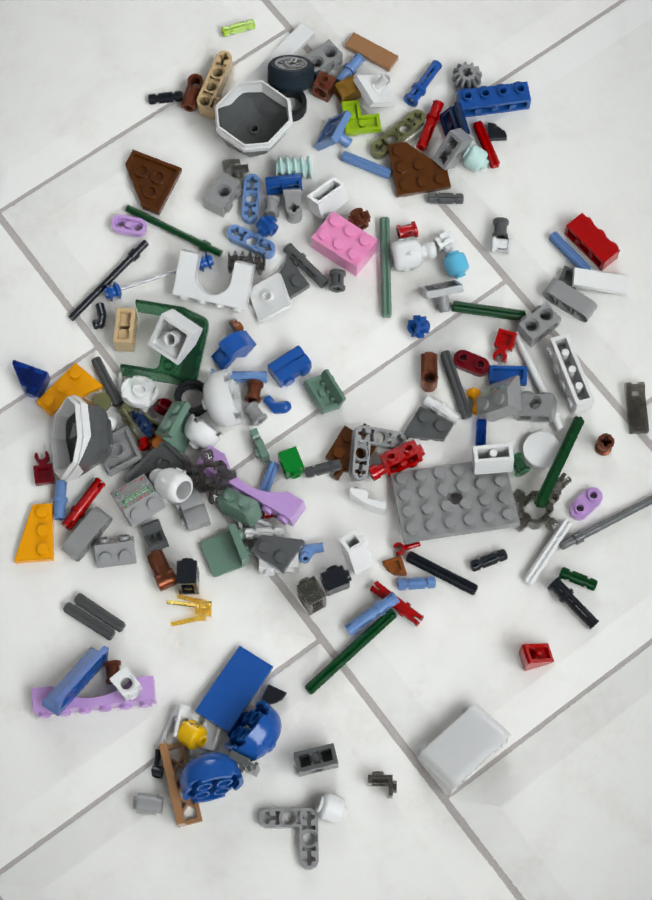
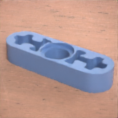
(254, 205)
(247, 234)

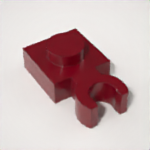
(43, 472)

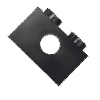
(188, 576)

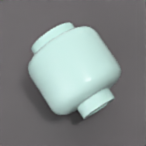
(475, 158)

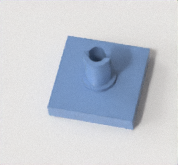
(333, 132)

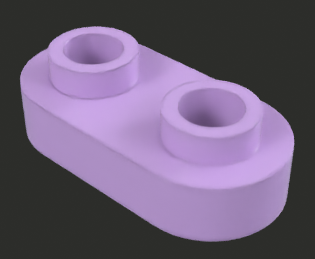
(129, 225)
(586, 502)

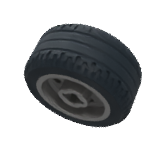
(290, 73)

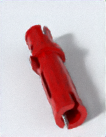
(432, 119)
(78, 510)
(403, 608)

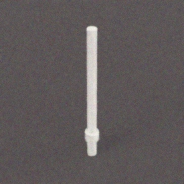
(535, 376)

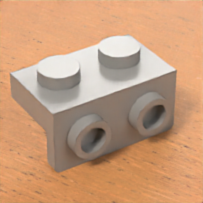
(115, 551)

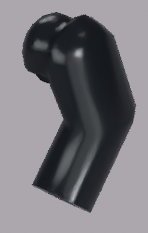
(101, 313)

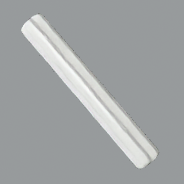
(547, 551)

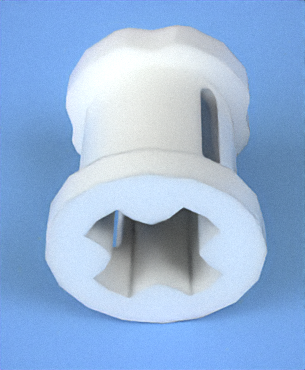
(502, 245)

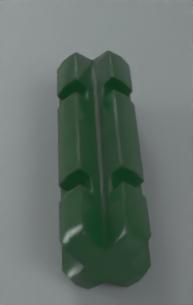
(578, 578)

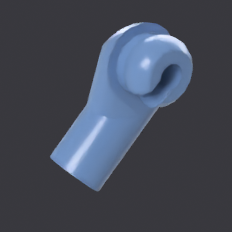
(309, 550)

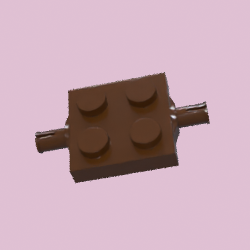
(341, 450)

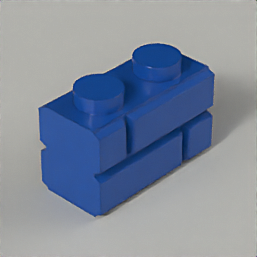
(289, 367)

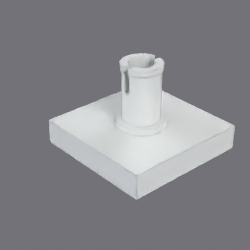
(375, 90)

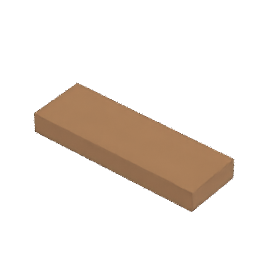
(371, 52)

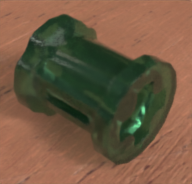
(519, 465)

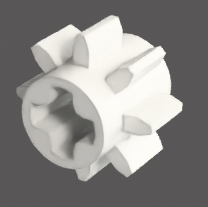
(444, 240)

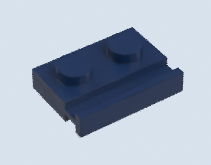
(453, 119)

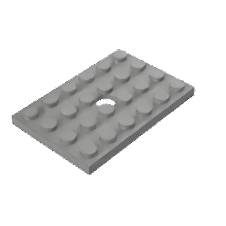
(428, 515)

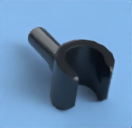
(157, 771)

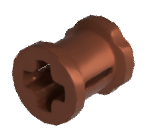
(254, 391)
(604, 438)
(112, 668)

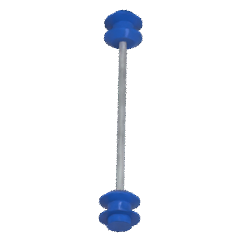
(115, 290)

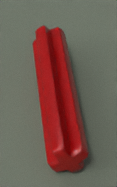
(486, 144)

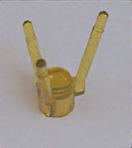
(201, 606)

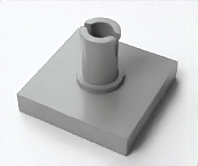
(441, 291)

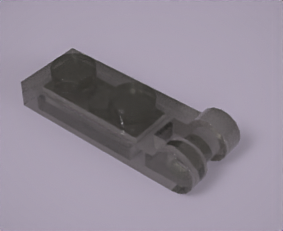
(636, 408)

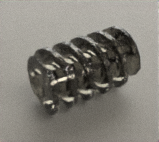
(259, 261)

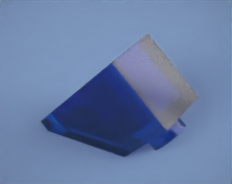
(33, 380)

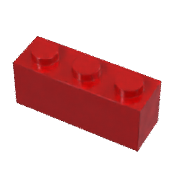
(592, 241)

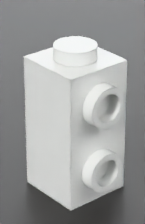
(356, 552)

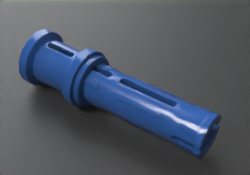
(419, 88)

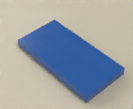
(234, 689)

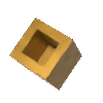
(346, 90)

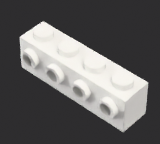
(570, 373)

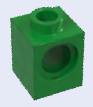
(291, 463)

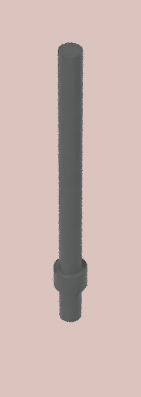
(579, 537)

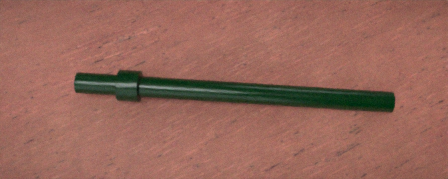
(203, 245)

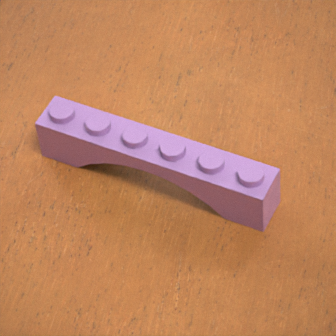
(280, 504)
(102, 703)

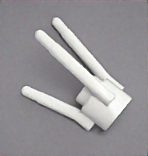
(180, 714)

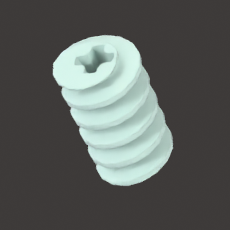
(294, 166)

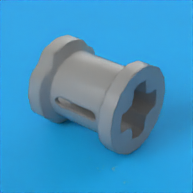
(271, 206)
(255, 413)

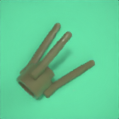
(126, 414)

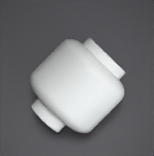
(331, 808)

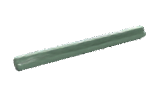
(386, 306)

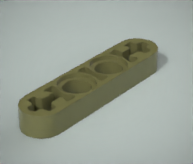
(395, 132)

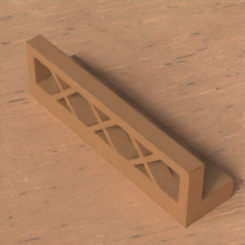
(173, 787)

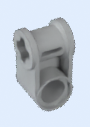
(293, 204)

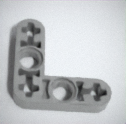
(365, 444)
(298, 822)

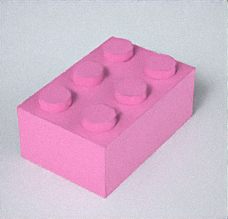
(344, 243)

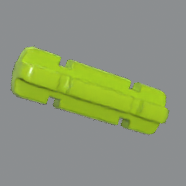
(238, 27)

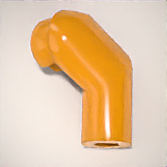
(473, 393)

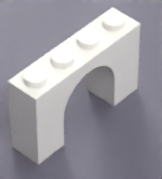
(188, 284)

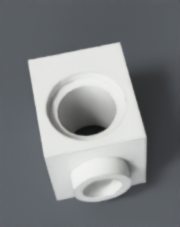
(122, 676)

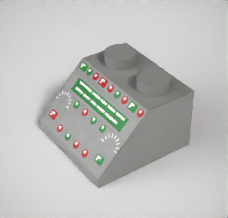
(500, 399)
(138, 500)

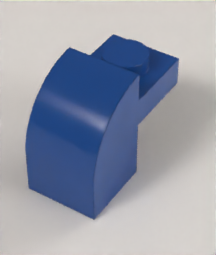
(232, 347)

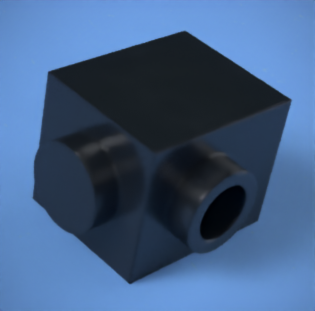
(335, 579)

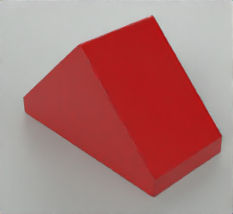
(535, 655)

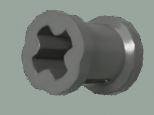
(500, 227)
(337, 280)

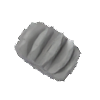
(466, 76)

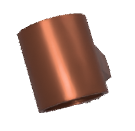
(189, 100)
(429, 371)
(163, 573)

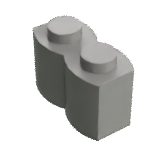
(194, 512)

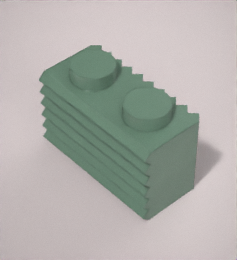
(239, 507)

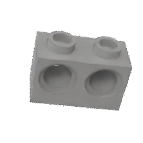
(321, 58)
(541, 327)

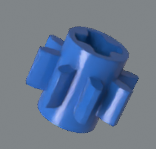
(267, 226)
(418, 326)

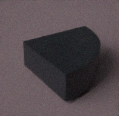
(496, 133)
(273, 695)

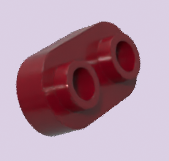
(470, 364)

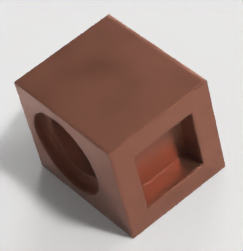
(324, 86)

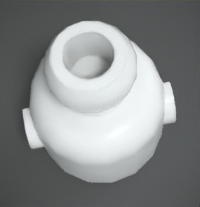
(409, 253)
(172, 484)

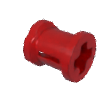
(407, 230)

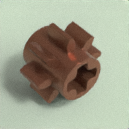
(359, 218)

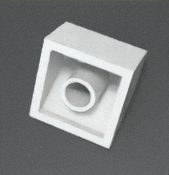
(174, 336)

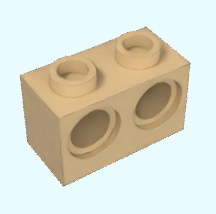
(125, 329)

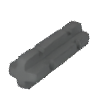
(445, 198)
(323, 468)

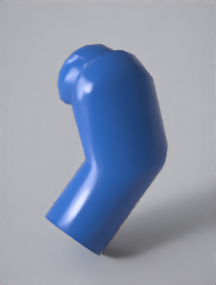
(277, 407)

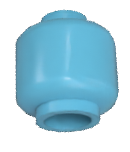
(455, 264)

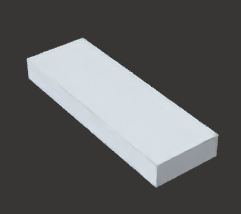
(600, 281)

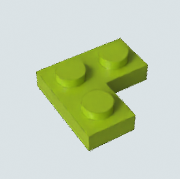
(358, 123)

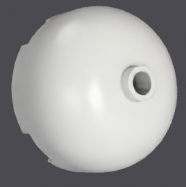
(223, 399)

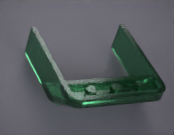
(167, 370)

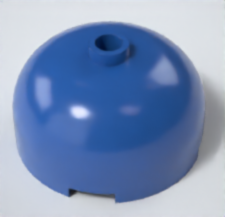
(262, 737)
(209, 777)

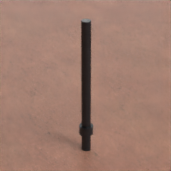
(132, 256)

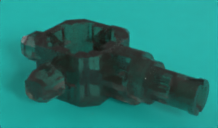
(223, 475)
(526, 520)

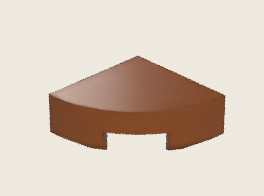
(236, 326)
(154, 440)
(395, 566)

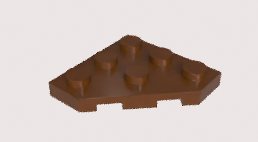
(415, 172)
(152, 180)

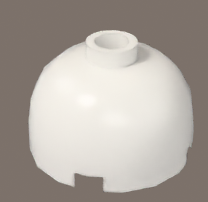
(201, 433)

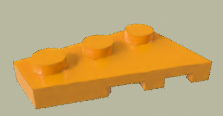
(73, 382)
(38, 536)

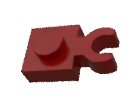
(504, 342)

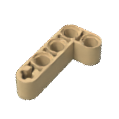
(214, 83)

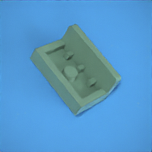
(325, 392)

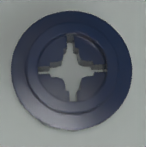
(143, 422)

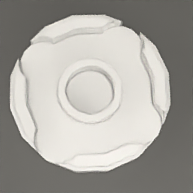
(139, 392)
(540, 449)

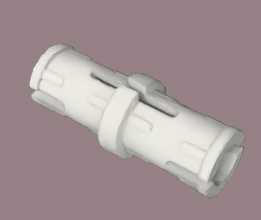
(441, 409)

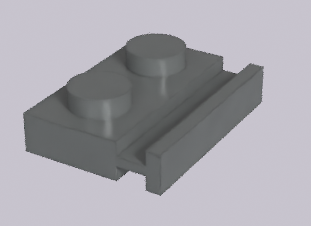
(244, 763)

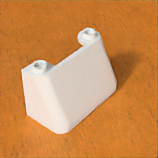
(463, 747)

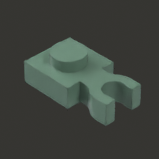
(260, 449)

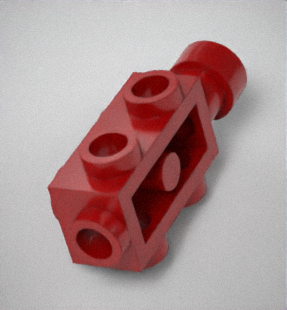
(397, 458)

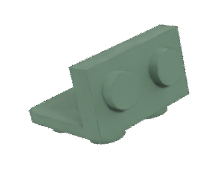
(172, 426)
(226, 551)

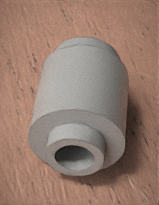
(148, 804)

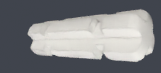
(250, 533)

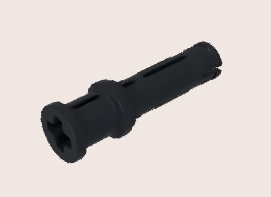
(568, 593)

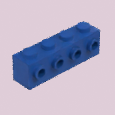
(494, 99)

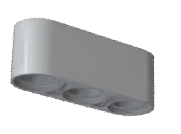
(569, 300)
(87, 533)

